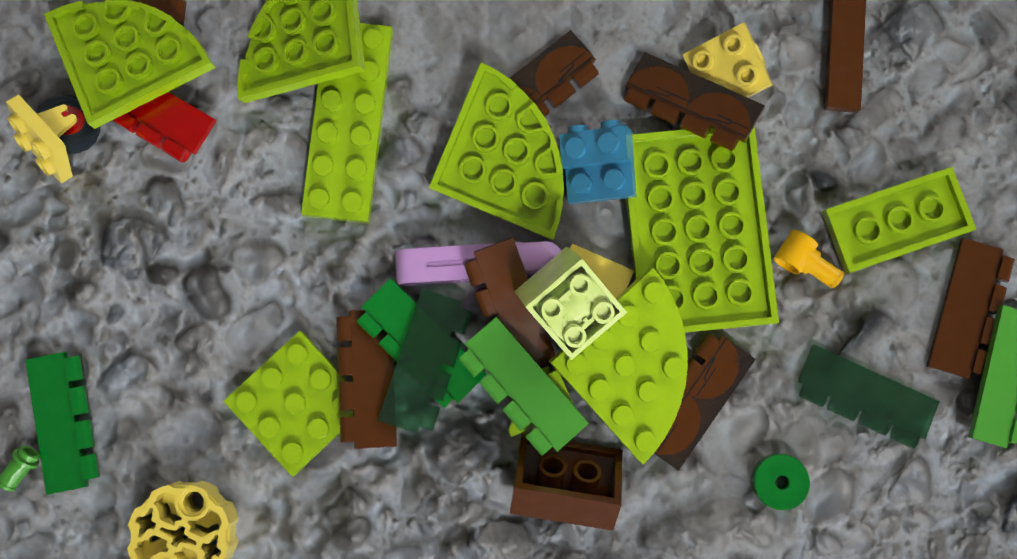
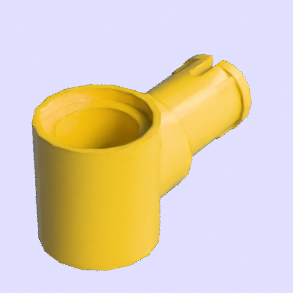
(800, 255)

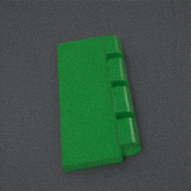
(393, 312)
(57, 424)

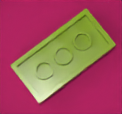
(898, 220)

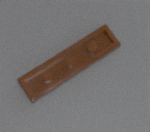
(845, 55)

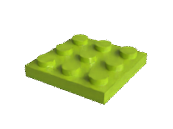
(292, 403)

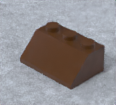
(569, 486)

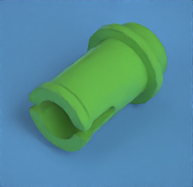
(18, 467)

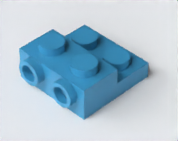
(598, 162)

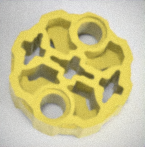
(177, 500)

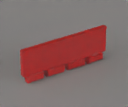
(169, 125)

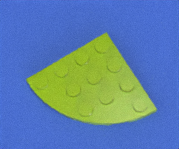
(300, 46)
(123, 55)
(503, 156)
(635, 368)

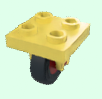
(52, 132)

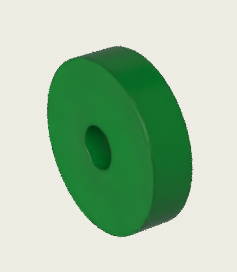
(796, 481)

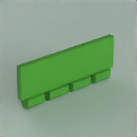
(532, 391)
(997, 395)

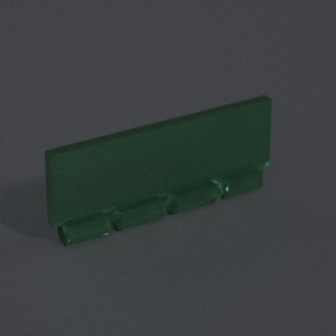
(418, 366)
(861, 389)

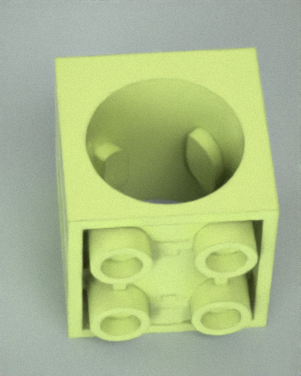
(570, 302)

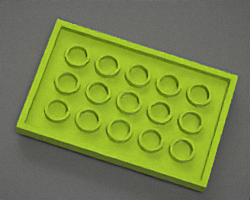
(703, 228)

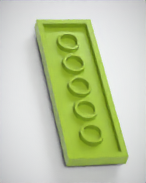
(348, 135)

